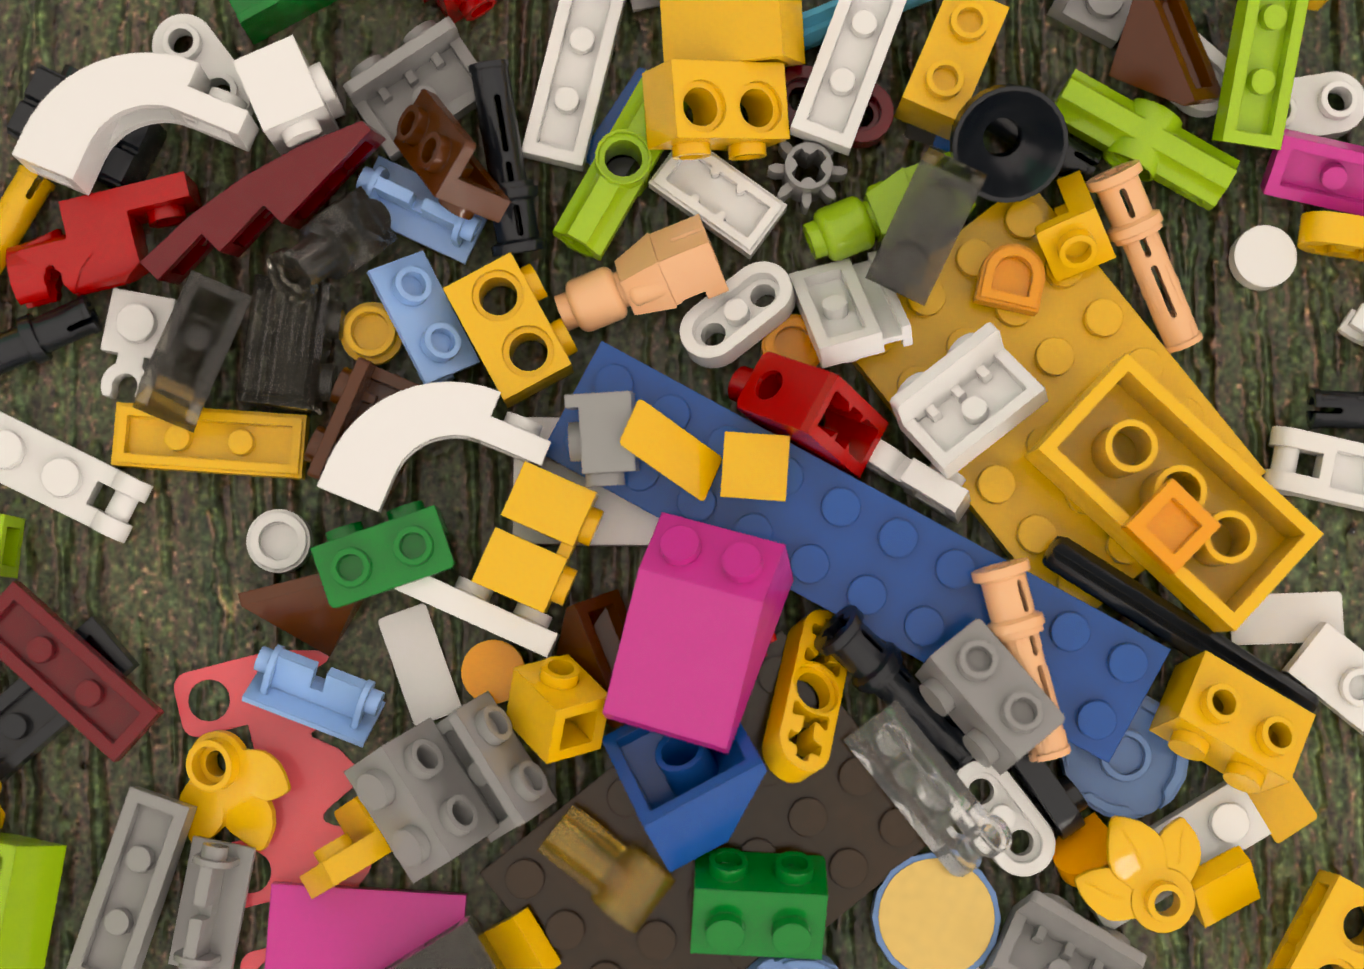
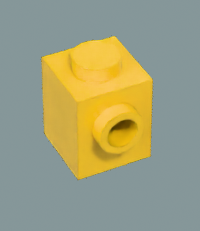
(557, 708)

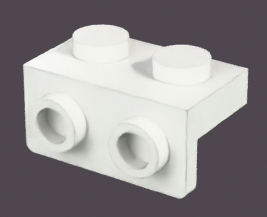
(966, 400)

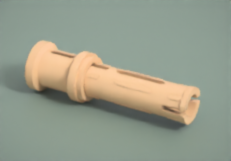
(1142, 222)
(1018, 629)

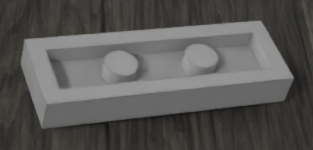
(133, 882)

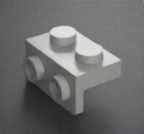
(428, 60)
(988, 697)
(496, 763)
(1049, 935)

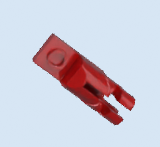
(100, 239)

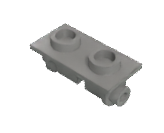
(212, 904)

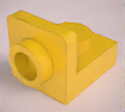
(1076, 236)
(349, 853)

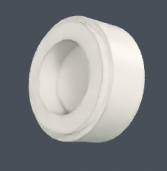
(1262, 258)
(279, 541)

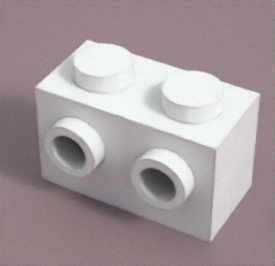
(289, 95)

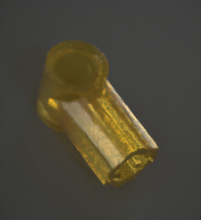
(620, 877)

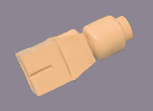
(649, 277)

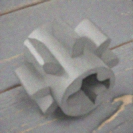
(807, 190)

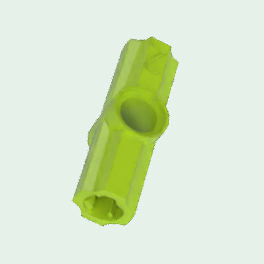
(1146, 133)
(606, 198)

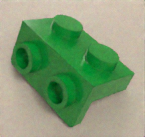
(384, 556)
(759, 904)

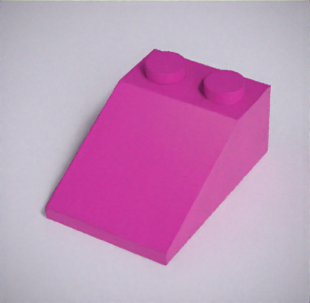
(697, 631)

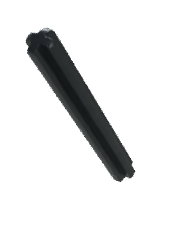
(1162, 617)

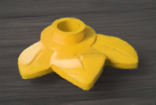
(235, 797)
(1142, 868)

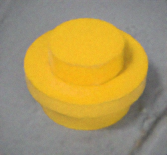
(370, 334)

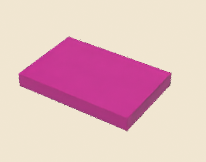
(354, 925)

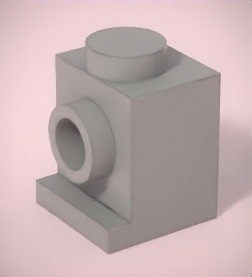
(598, 435)

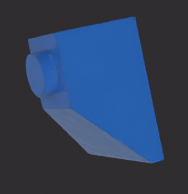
(685, 791)

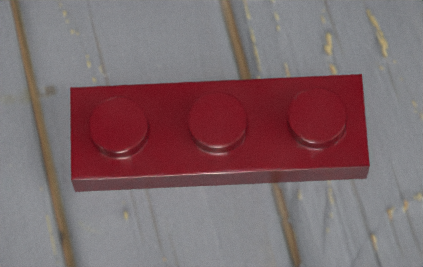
(72, 674)

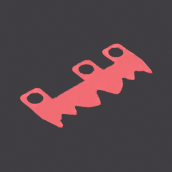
(311, 766)

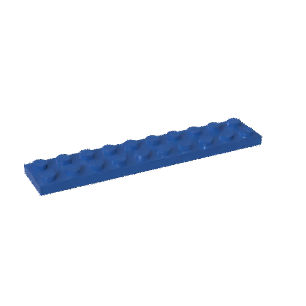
(882, 557)

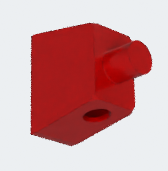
(794, 396)

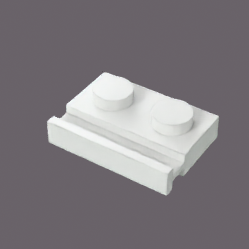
(847, 312)

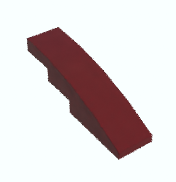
(283, 189)

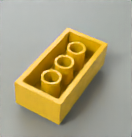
(1134, 436)

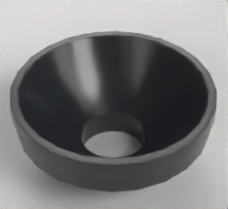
(1034, 156)

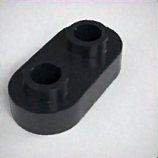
(1055, 799)

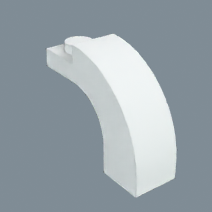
(113, 97)
(404, 422)

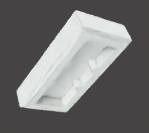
(723, 197)
(1333, 671)

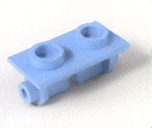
(418, 213)
(423, 318)
(334, 705)

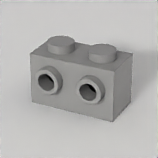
(420, 800)

